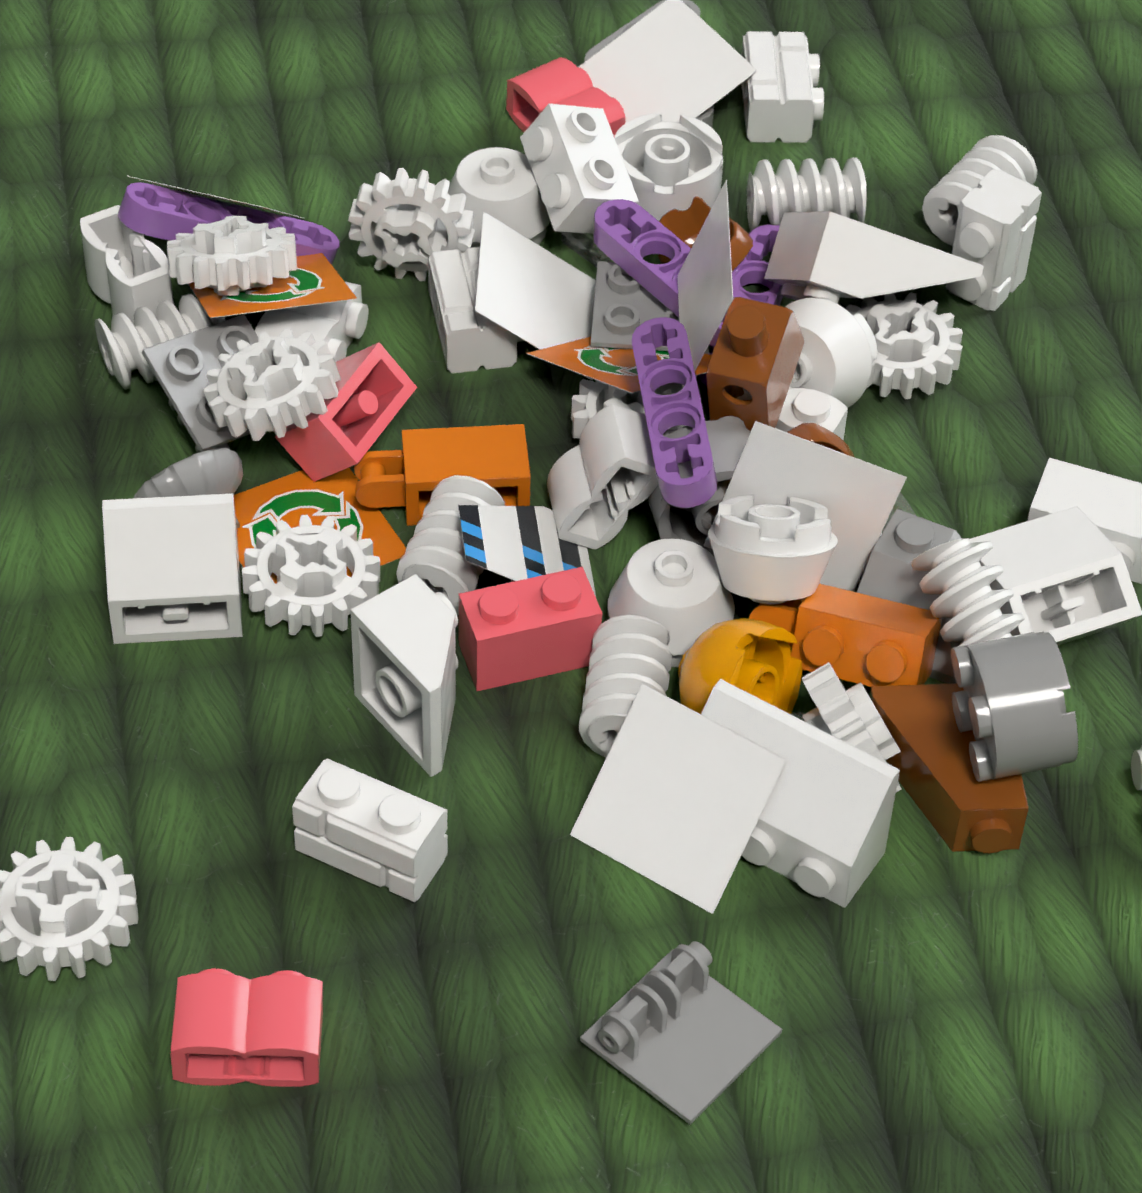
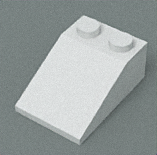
(849, 259)

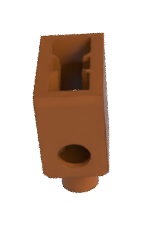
(756, 353)

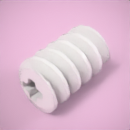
(992, 152)
(805, 191)
(124, 343)
(437, 544)
(966, 592)
(623, 657)

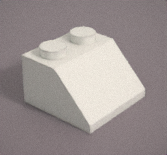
(408, 666)

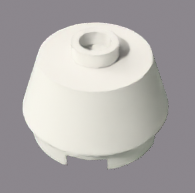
(503, 187)
(835, 350)
(772, 548)
(674, 586)

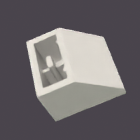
(172, 568)
(1061, 576)

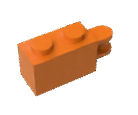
(429, 455)
(858, 635)

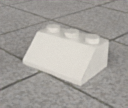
(828, 807)

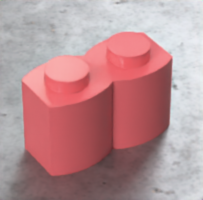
(559, 84)
(247, 1029)

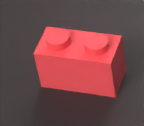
(367, 401)
(528, 628)

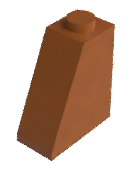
(940, 774)

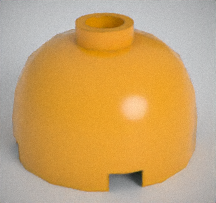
(745, 655)

